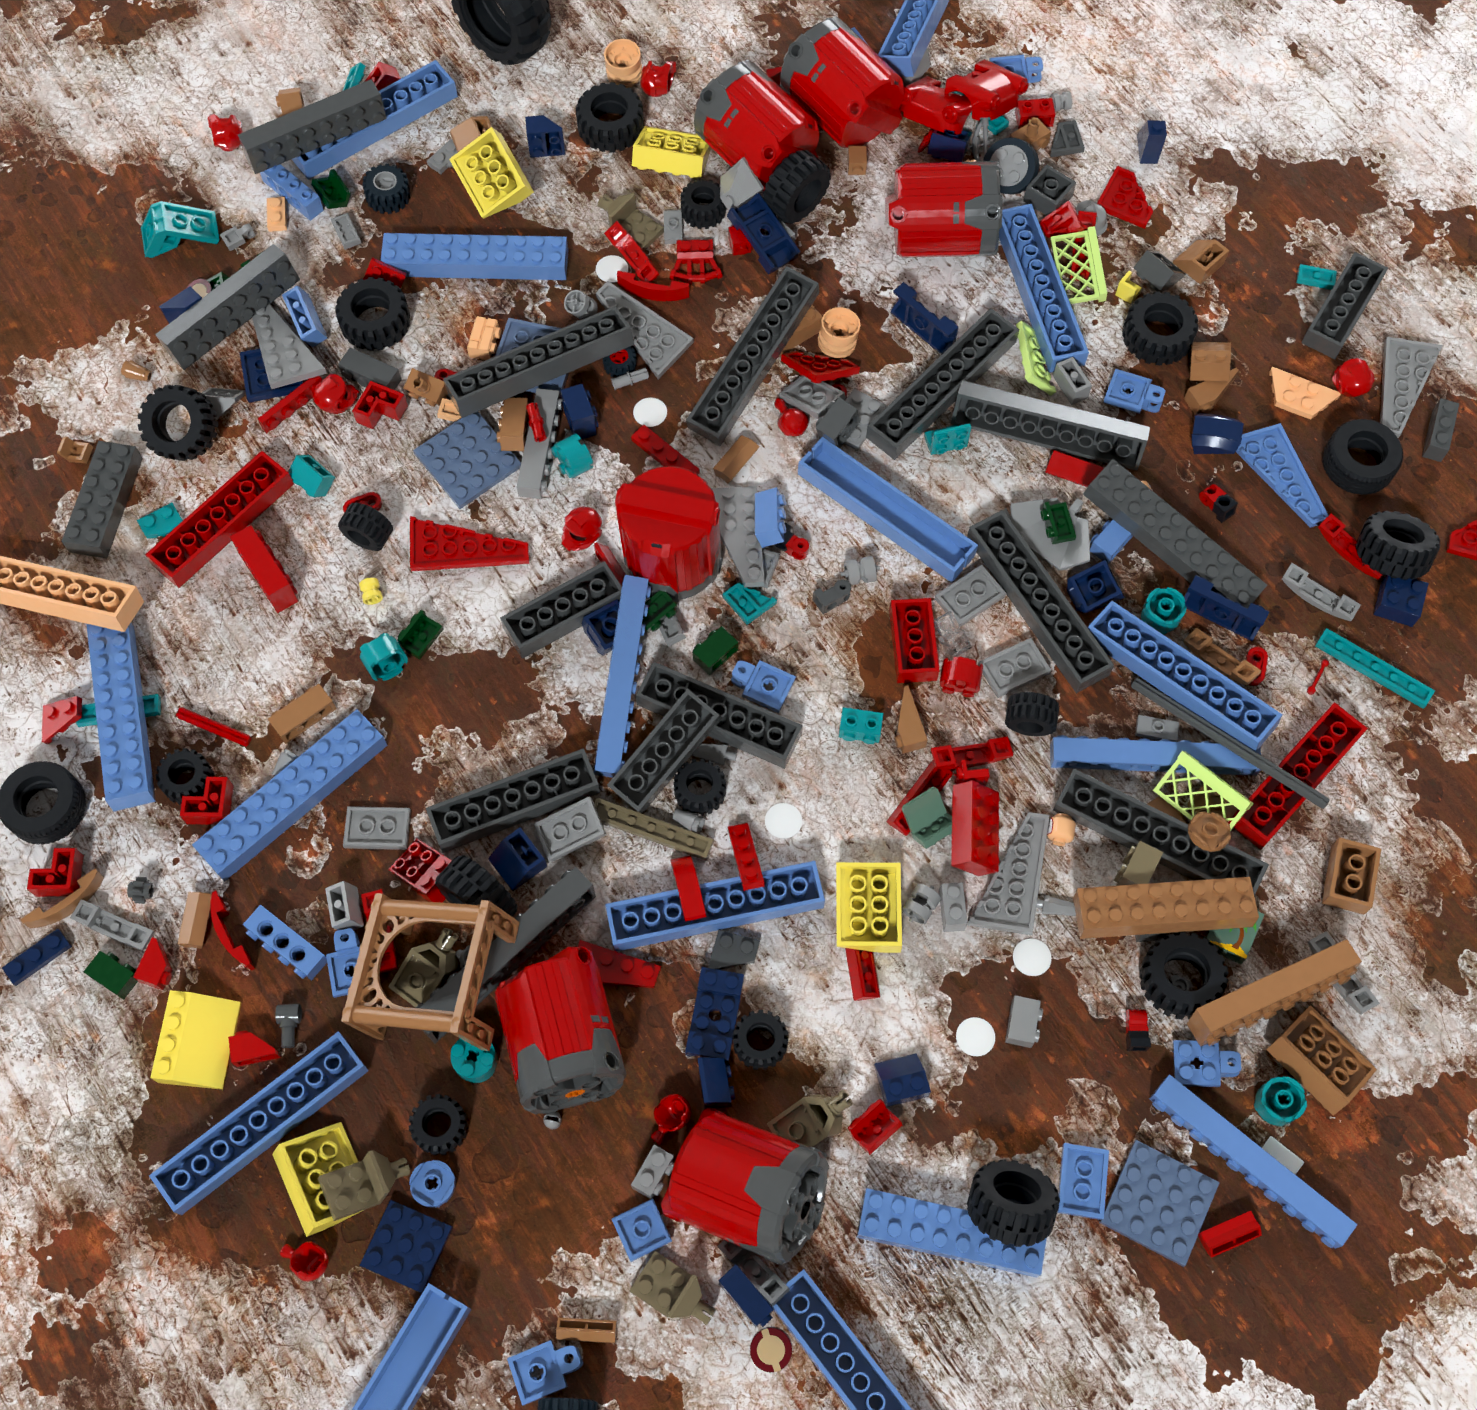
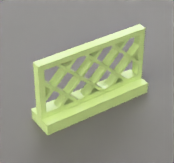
(1095, 265)
(1209, 778)

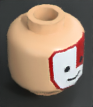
(1061, 829)

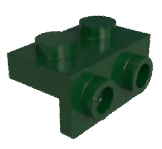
(332, 190)
(1058, 522)
(659, 608)
(419, 634)

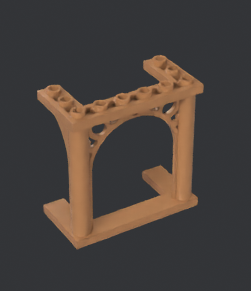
(402, 916)

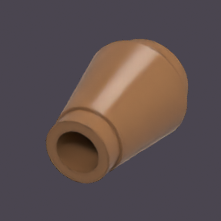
(135, 371)

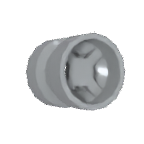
(1062, 101)

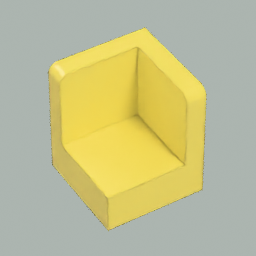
(1128, 290)

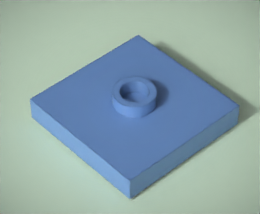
(641, 1230)

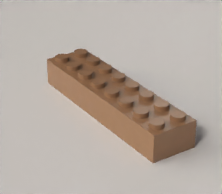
(1165, 907)
(1274, 993)

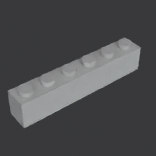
(537, 454)

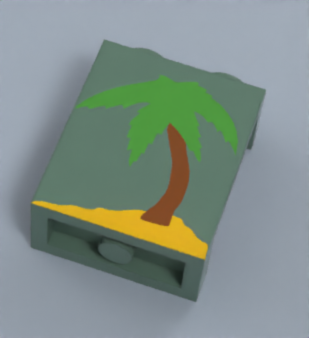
(1235, 942)

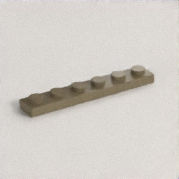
(653, 829)

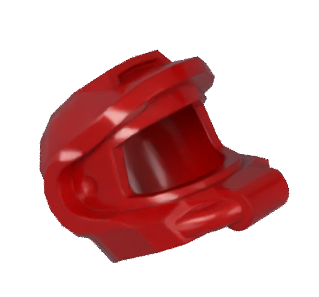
(657, 80)
(225, 131)
(1353, 378)
(330, 394)
(583, 523)

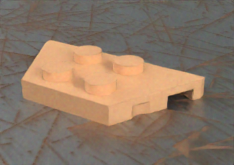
(1299, 394)

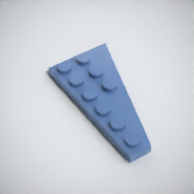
(1276, 462)

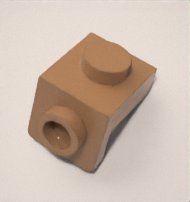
(74, 451)

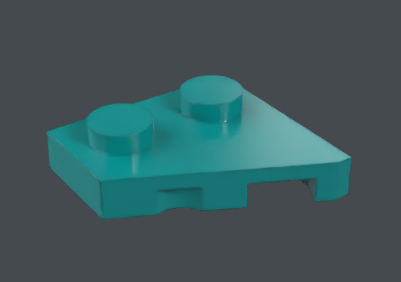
(160, 522)
(748, 602)

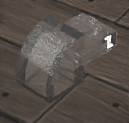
(951, 636)

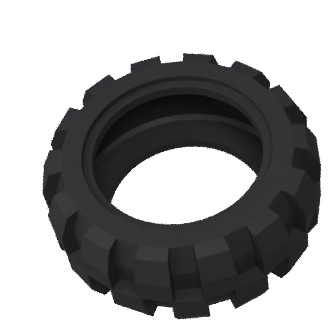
(505, 37)

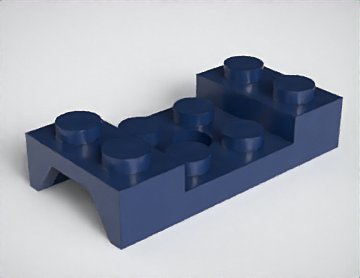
(774, 249)
(937, 333)
(1224, 611)
(718, 992)

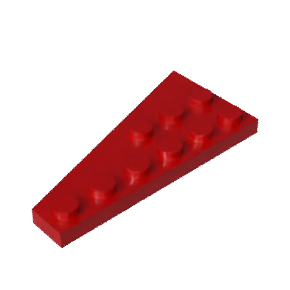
(455, 547)

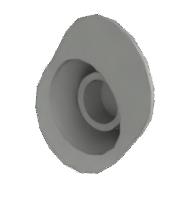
(1101, 218)

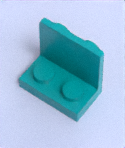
(948, 438)

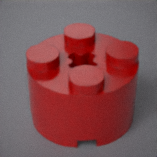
(961, 676)

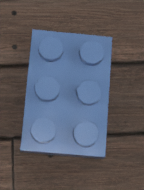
(1083, 1181)

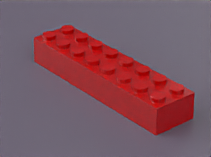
(218, 518)
(1309, 762)

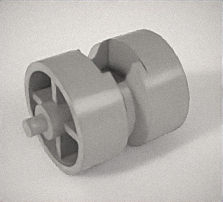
(580, 304)
(863, 570)
(921, 904)

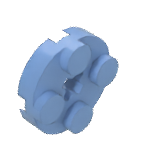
(435, 1196)

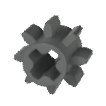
(140, 890)

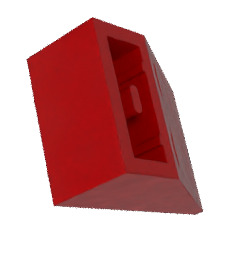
(419, 869)

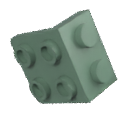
(927, 818)

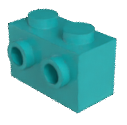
(311, 476)
(860, 725)

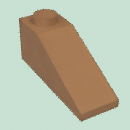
(1205, 395)
(910, 731)

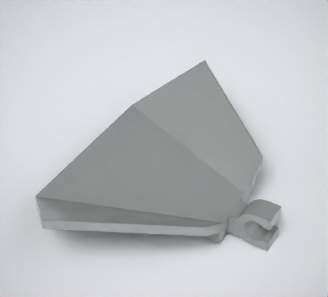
(1065, 555)

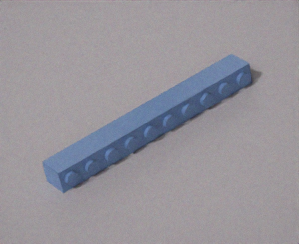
(621, 676)
(1143, 755)
(1253, 1162)

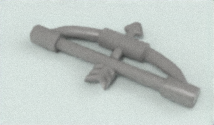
(975, 140)

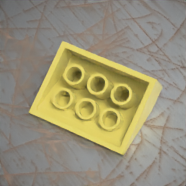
(670, 152)
(491, 174)
(869, 906)
(195, 1040)
(302, 1163)

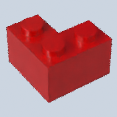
(379, 401)
(212, 806)
(60, 878)

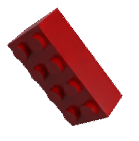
(265, 568)
(914, 640)
(975, 828)

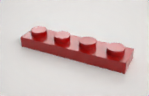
(288, 405)
(661, 450)
(745, 856)

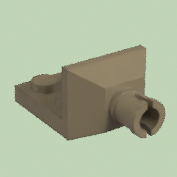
(638, 225)
(426, 968)
(811, 1119)
(361, 1184)
(671, 1290)

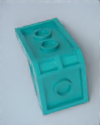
(170, 222)

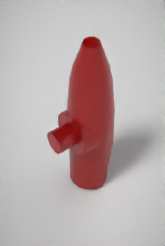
(926, 140)

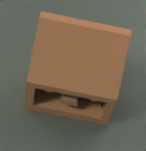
(469, 130)
(1202, 259)

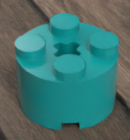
(573, 456)
(1164, 609)
(383, 657)
(473, 1071)
(1291, 1106)

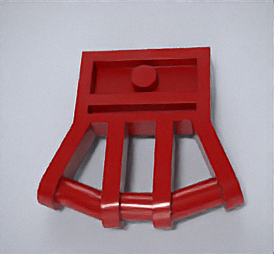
(695, 252)

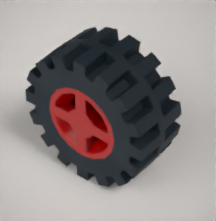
(627, 362)

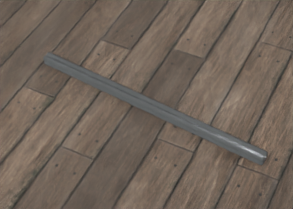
(1231, 743)

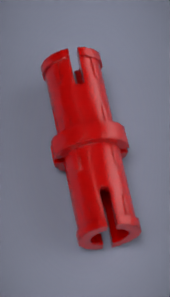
(536, 422)

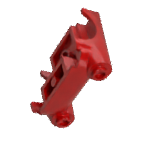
(989, 89)
(931, 107)

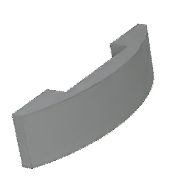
(1318, 596)
(112, 925)
(1353, 992)

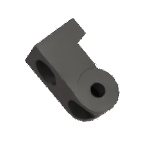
(832, 597)

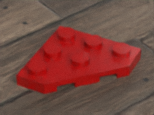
(1126, 199)
(819, 367)
(1464, 541)

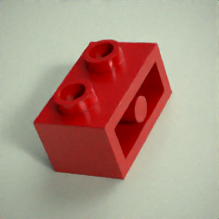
(1038, 108)

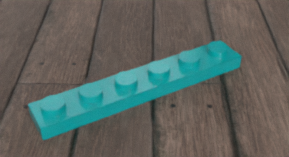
(1375, 668)

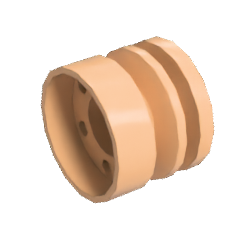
(623, 62)
(838, 332)

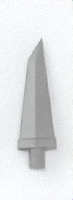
(714, 753)
(1056, 906)

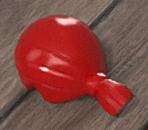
(791, 420)
(670, 1115)
(306, 1261)

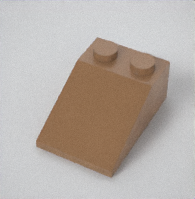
(1210, 361)

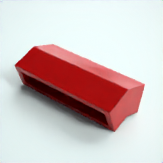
(1230, 1234)

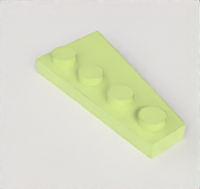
(1033, 359)

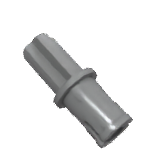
(630, 378)

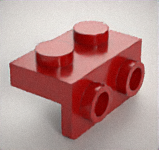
(963, 775)
(874, 1126)

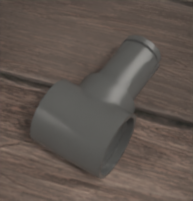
(288, 1017)

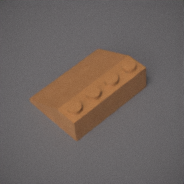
(1321, 1060)

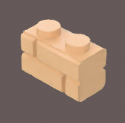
(483, 338)

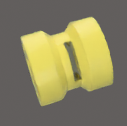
(370, 589)

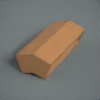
(735, 458)
(194, 920)
(586, 1330)

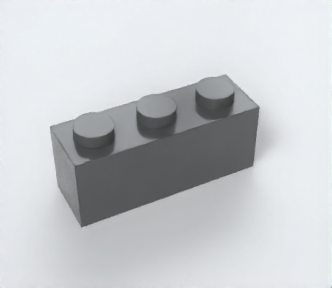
(364, 369)
(1440, 430)

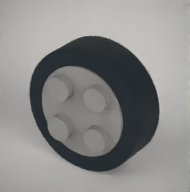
(1017, 164)

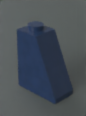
(1151, 141)
(746, 1296)

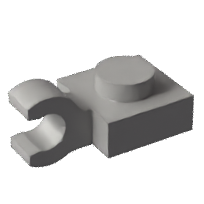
(235, 237)

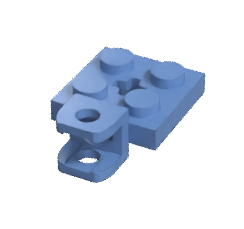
(1021, 66)
(1140, 395)
(752, 681)
(341, 960)
(1213, 1066)
(554, 1365)

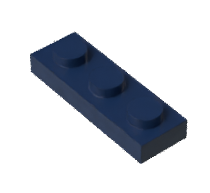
(36, 957)

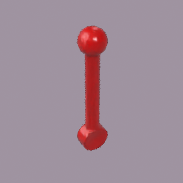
(1311, 690)

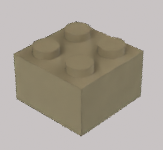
(1138, 865)

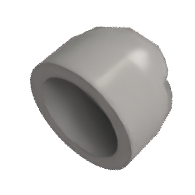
(550, 1123)

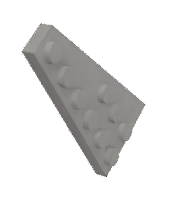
(654, 337)
(282, 351)
(1403, 378)
(738, 532)
(1014, 890)

